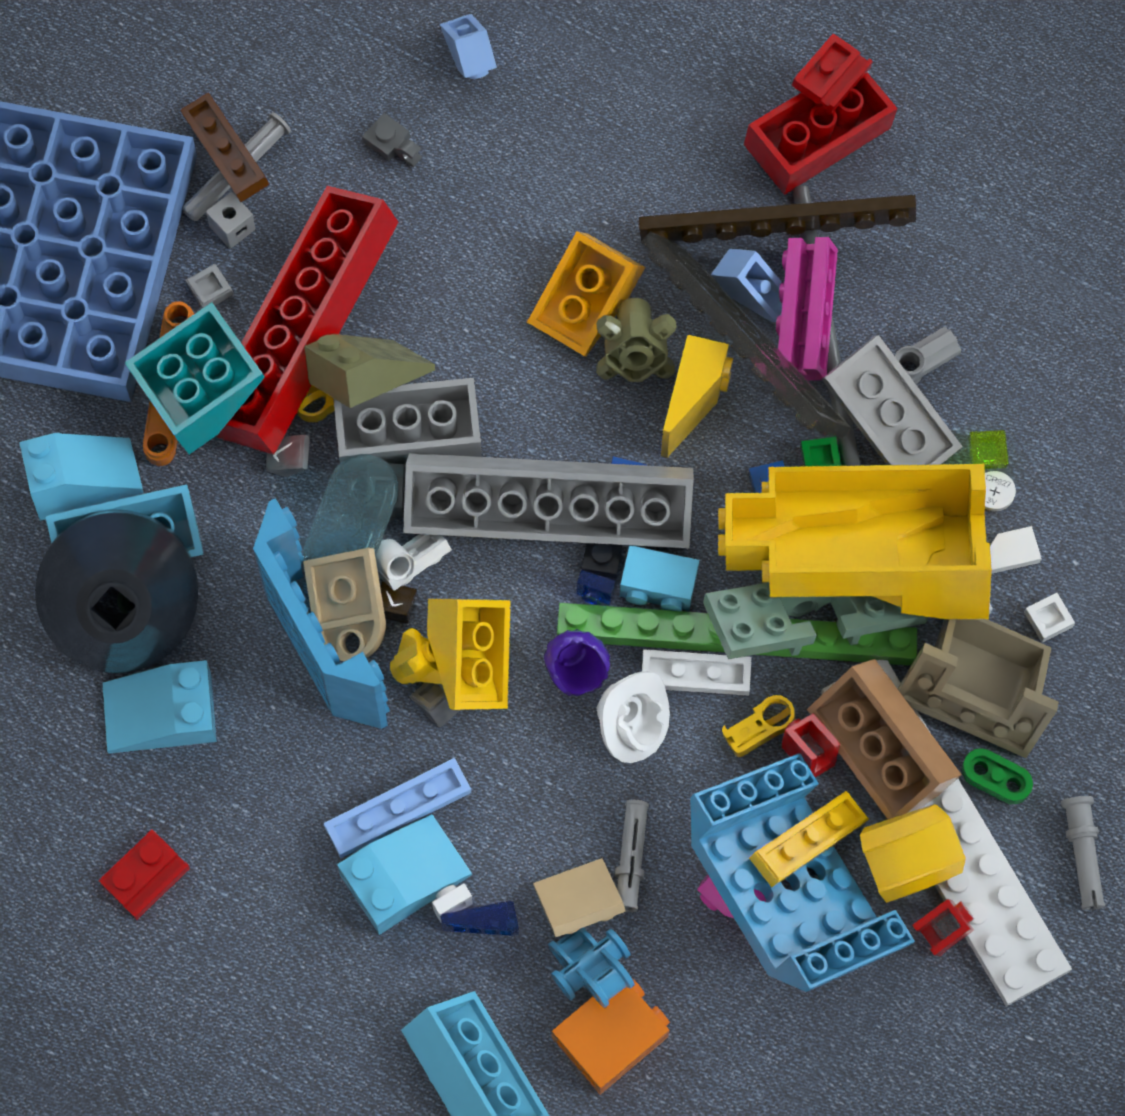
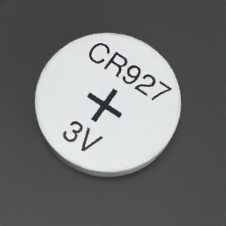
(999, 491)

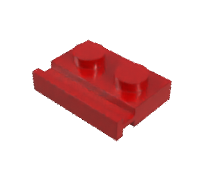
(832, 73)
(144, 874)

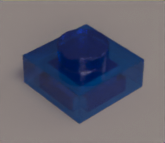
(595, 588)

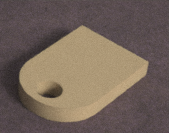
(347, 600)

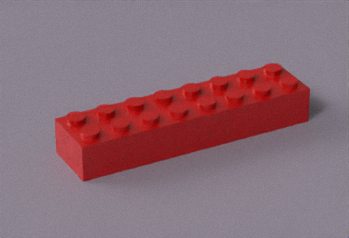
(306, 303)

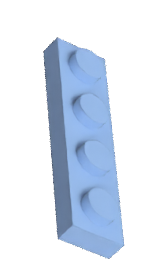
(397, 808)

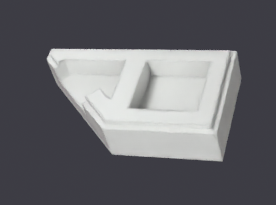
(1014, 550)

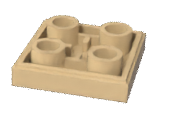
(579, 897)

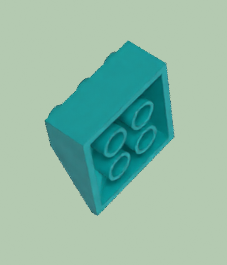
(196, 377)

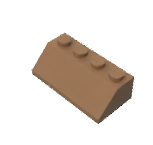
(884, 740)

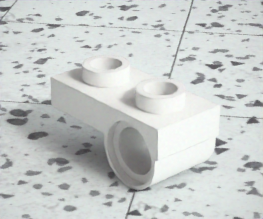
(409, 559)

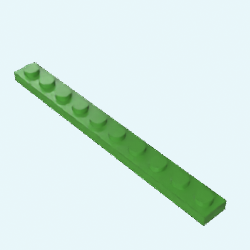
(696, 632)

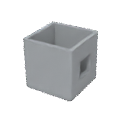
(227, 228)

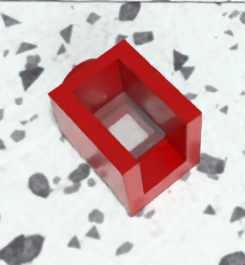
(813, 742)
(945, 926)

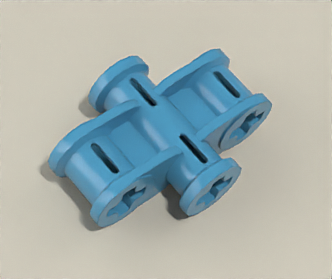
(591, 965)

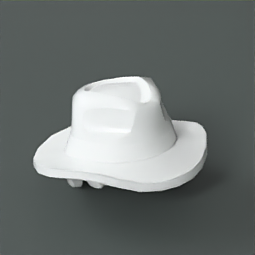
(634, 716)

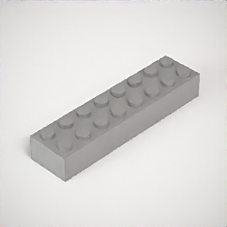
(548, 500)

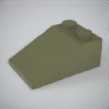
(361, 367)

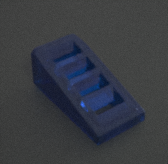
(487, 919)

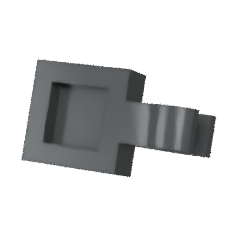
(391, 138)

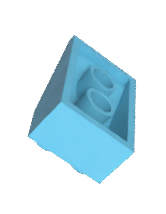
(79, 471)
(160, 708)
(402, 872)

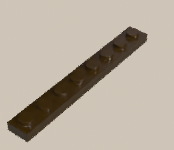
(792, 219)

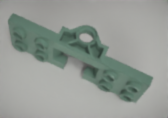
(755, 623)

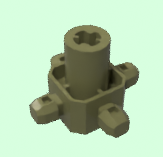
(635, 343)

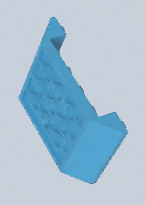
(350, 688)
(798, 933)

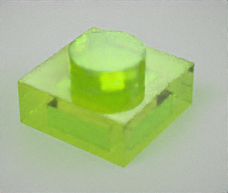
(989, 449)

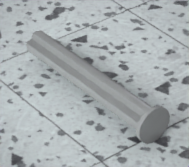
(217, 185)

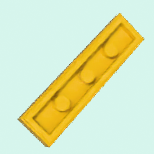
(808, 839)

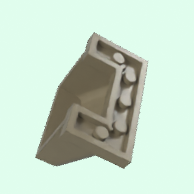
(983, 683)

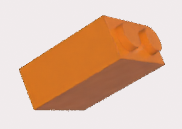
(613, 1038)

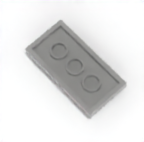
(890, 408)

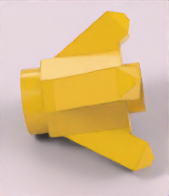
(414, 660)

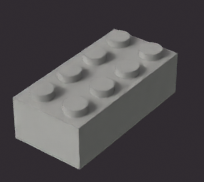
(412, 419)

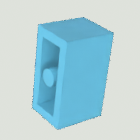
(659, 579)

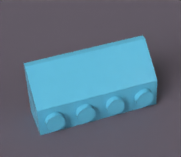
(169, 506)
(470, 1061)

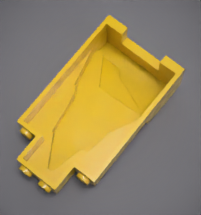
(867, 532)

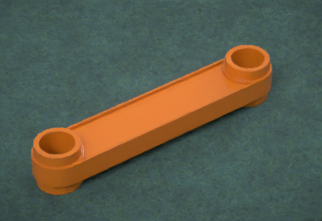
(156, 429)

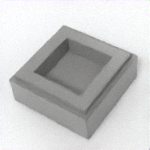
(209, 286)

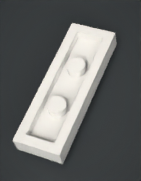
(699, 671)

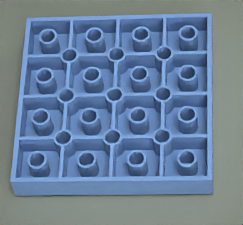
(83, 244)

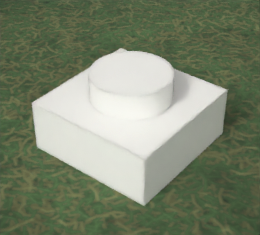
(1049, 617)
(451, 900)

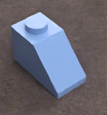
(469, 46)
(750, 282)

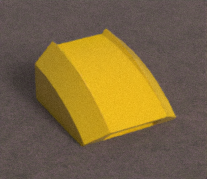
(912, 852)

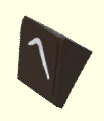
(398, 603)

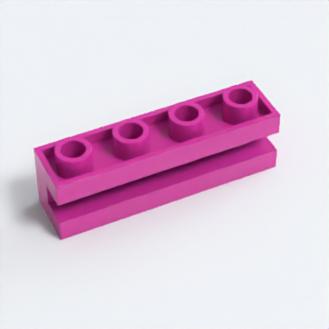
(807, 305)

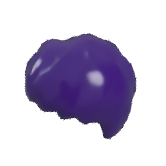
(577, 662)

